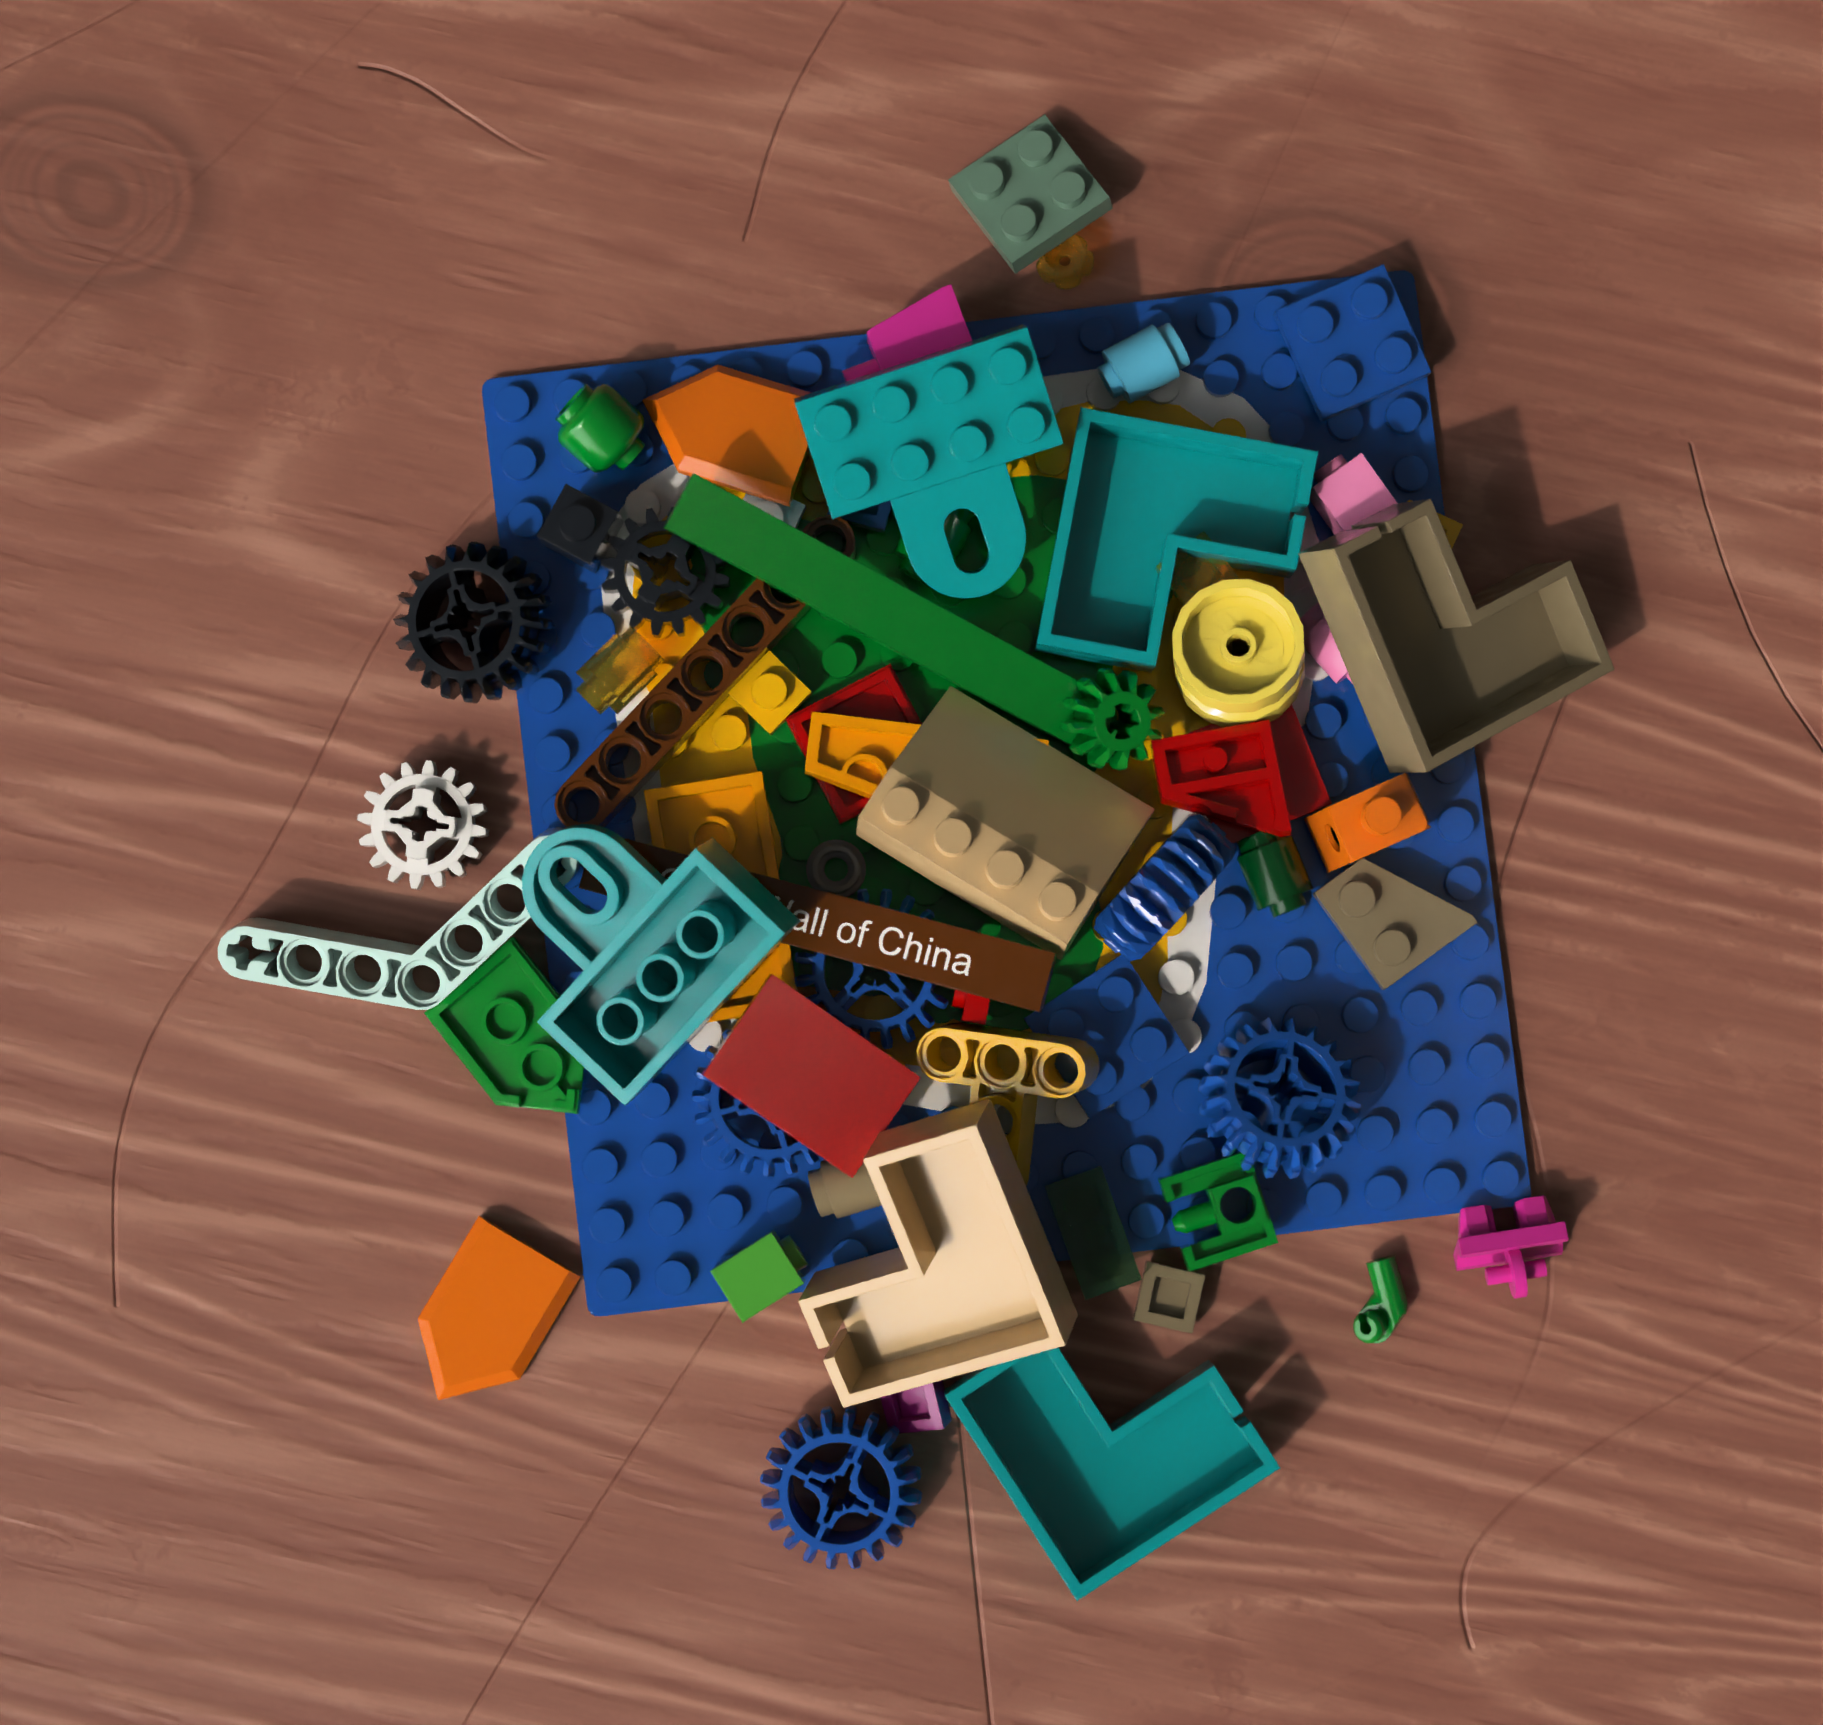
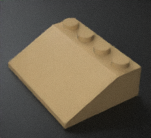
(1003, 821)

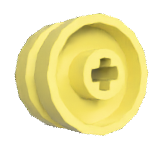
(1231, 620)

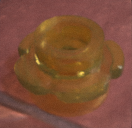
(1066, 276)

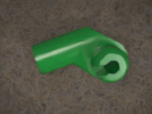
(1385, 1306)

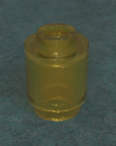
(618, 671)

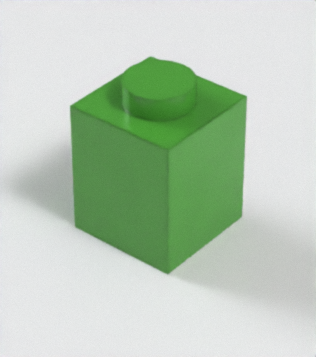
(761, 1274)

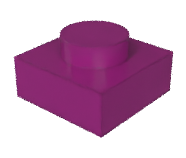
(918, 1408)

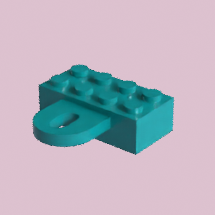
(935, 443)
(655, 953)

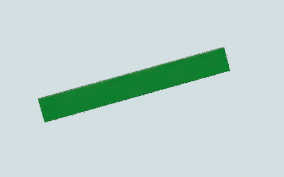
(873, 606)

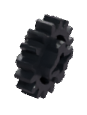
(652, 596)

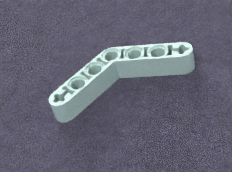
(394, 958)

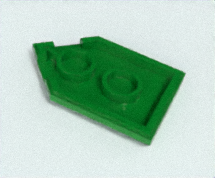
(497, 1034)

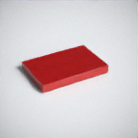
(810, 1075)

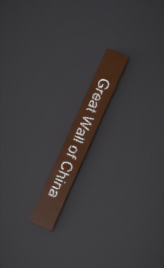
(894, 940)

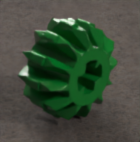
(1100, 702)

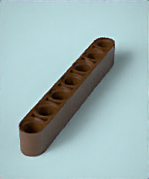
(677, 689)

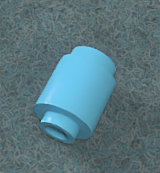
(1143, 362)

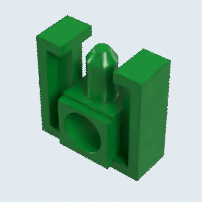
(1235, 1236)

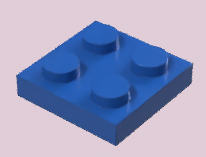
(1352, 343)
(1122, 1025)

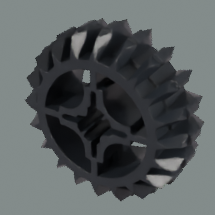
(457, 580)

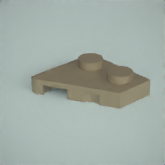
(1389, 919)

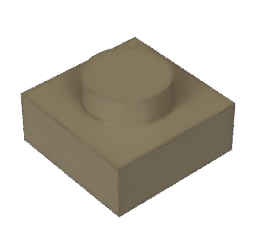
(1168, 1297)

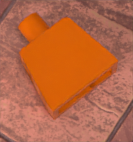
(1367, 822)

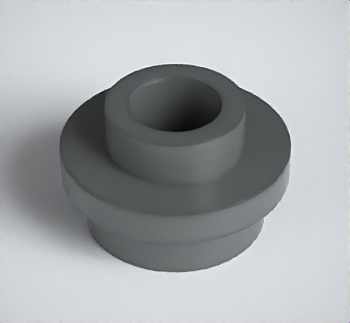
(841, 850)

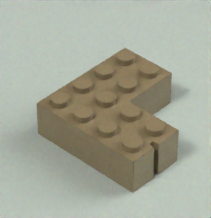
(1429, 656)

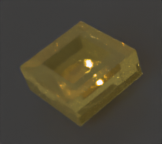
(1197, 573)

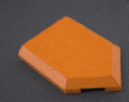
(734, 431)
(491, 1310)

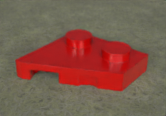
(1224, 776)

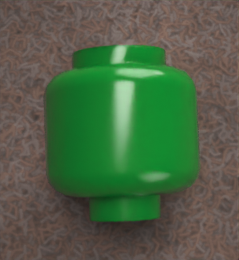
(601, 428)

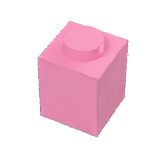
(1348, 492)

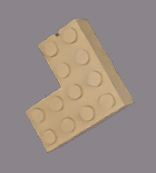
(968, 1272)

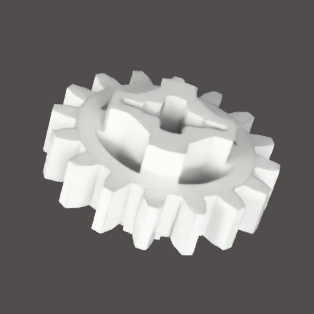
(418, 852)

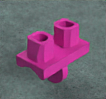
(1534, 1238)

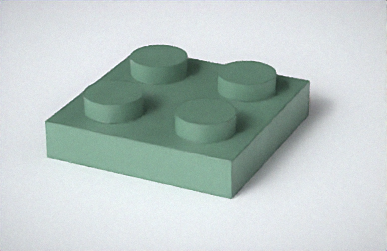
(1030, 194)

